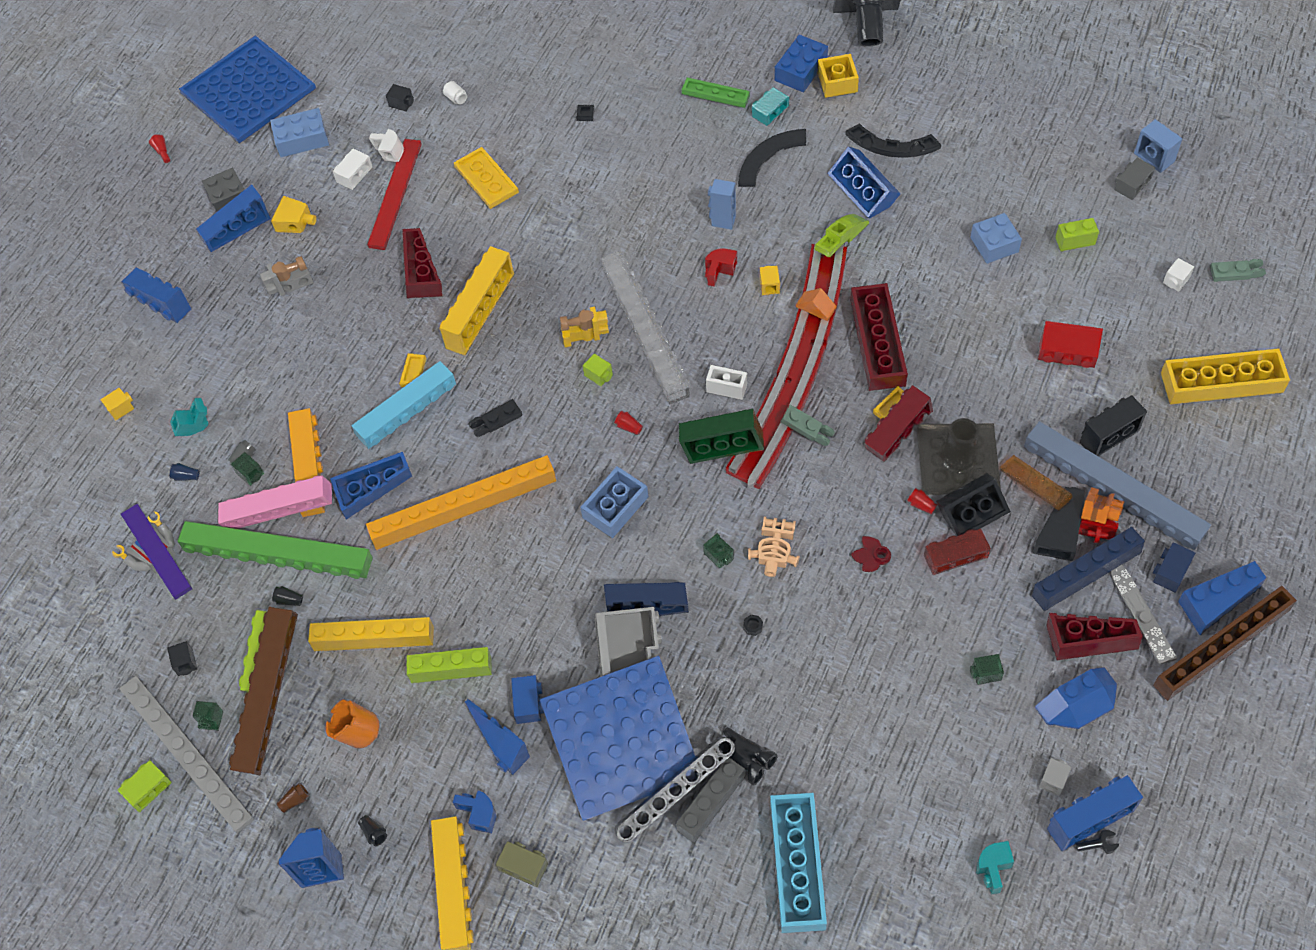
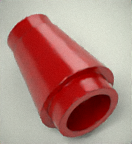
(628, 423)
(922, 501)

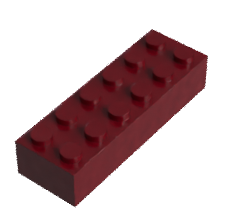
(878, 337)

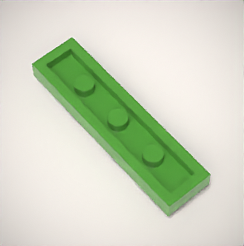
(715, 92)

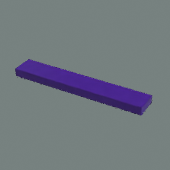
(156, 551)

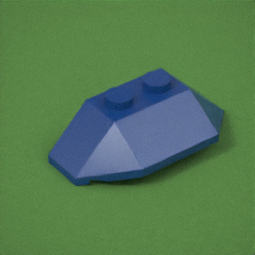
(1079, 700)

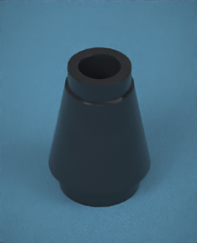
(285, 596)
(372, 830)

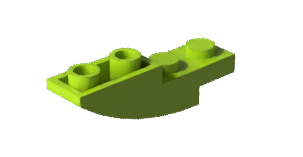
(839, 232)

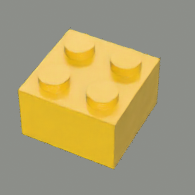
(838, 75)

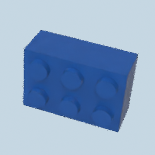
(800, 63)

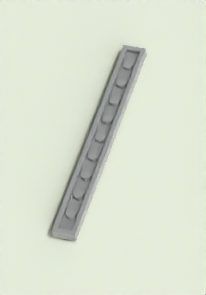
(187, 755)

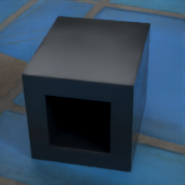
(399, 97)
(182, 658)

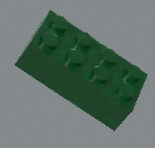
(721, 436)

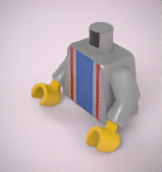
(135, 554)

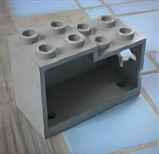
(626, 637)

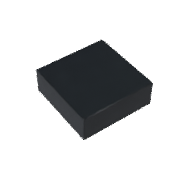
(585, 113)

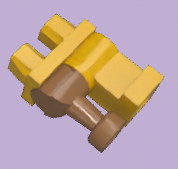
(584, 327)

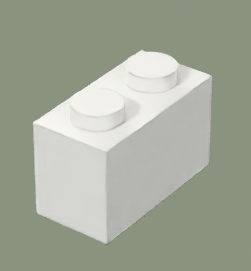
(352, 169)
(726, 382)

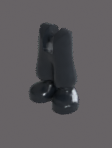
(745, 751)

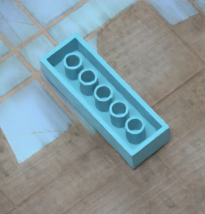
(798, 863)

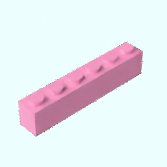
(275, 503)

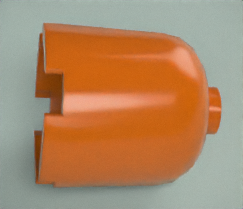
(352, 724)

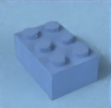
(299, 132)
(614, 502)

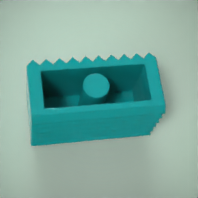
(770, 106)

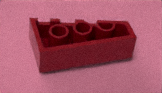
(898, 423)
(1091, 636)

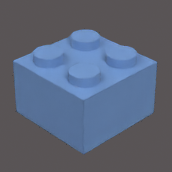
(1158, 145)
(995, 238)

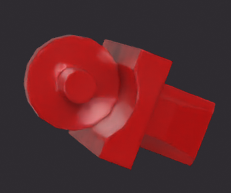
(1098, 530)

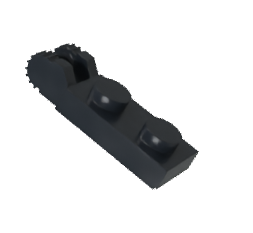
(495, 418)

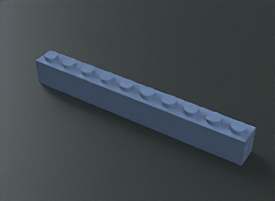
(1100, 474)

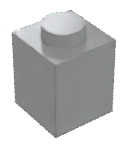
(1055, 776)

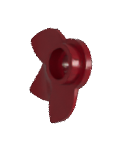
(869, 554)

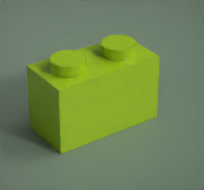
(1077, 234)
(144, 786)

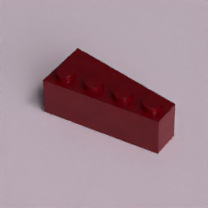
(420, 272)

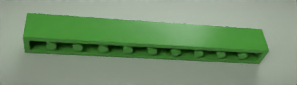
(275, 550)

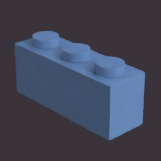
(722, 203)

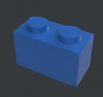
(526, 699)

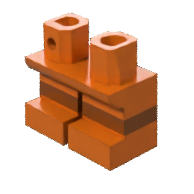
(1101, 508)

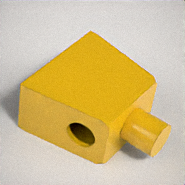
(292, 216)

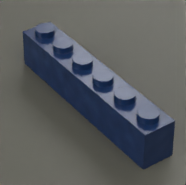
(1088, 568)

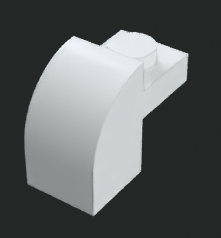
(388, 145)

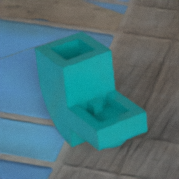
(190, 421)
(992, 859)

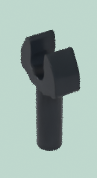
(1099, 843)

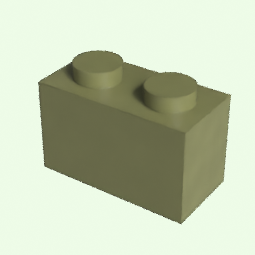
(522, 863)

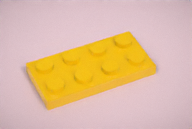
(486, 177)

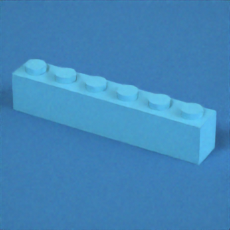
(404, 404)

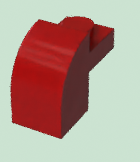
(720, 261)

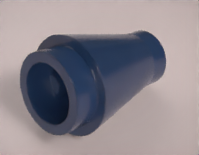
(183, 473)

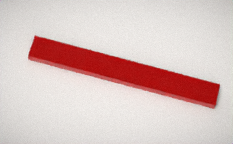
(394, 195)

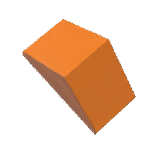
(817, 303)

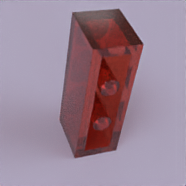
(956, 551)

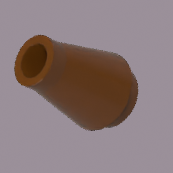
(295, 795)

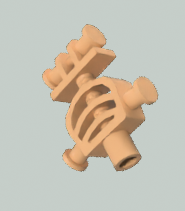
(773, 550)

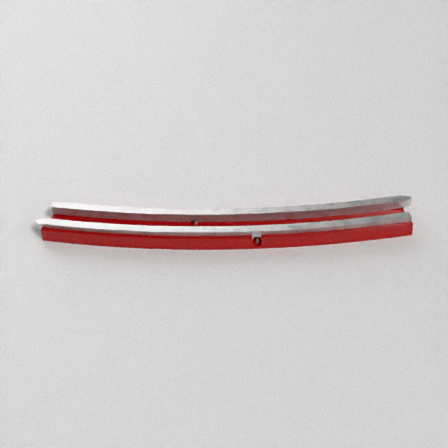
(795, 372)

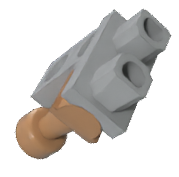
(287, 277)

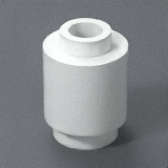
(455, 92)

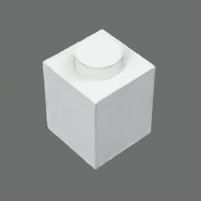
(1178, 274)

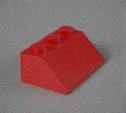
(1070, 344)

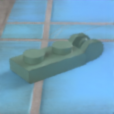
(1237, 270)
(807, 425)

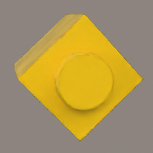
(769, 280)
(118, 403)

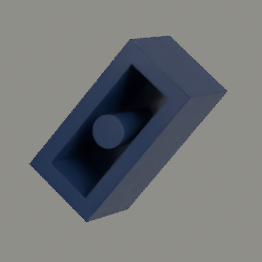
(1173, 567)

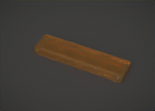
(1036, 482)

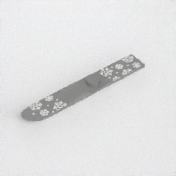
(1141, 612)

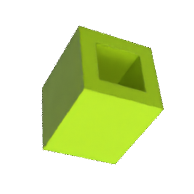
(597, 370)

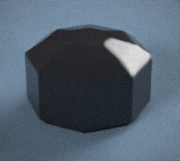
(753, 625)

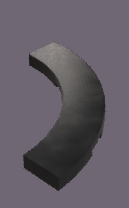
(892, 148)
(765, 150)

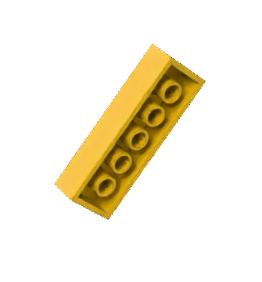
(476, 300)
(1225, 376)

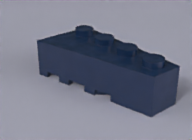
(664, 597)

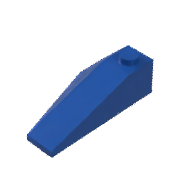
(504, 744)

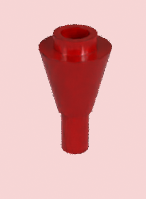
(158, 143)

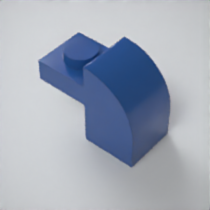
(481, 808)

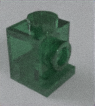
(719, 558)
(208, 715)

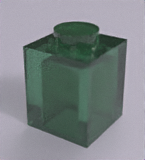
(247, 469)
(987, 669)

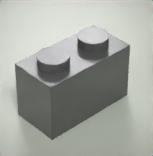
(1134, 178)

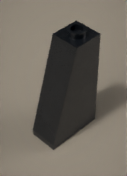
(1061, 529)

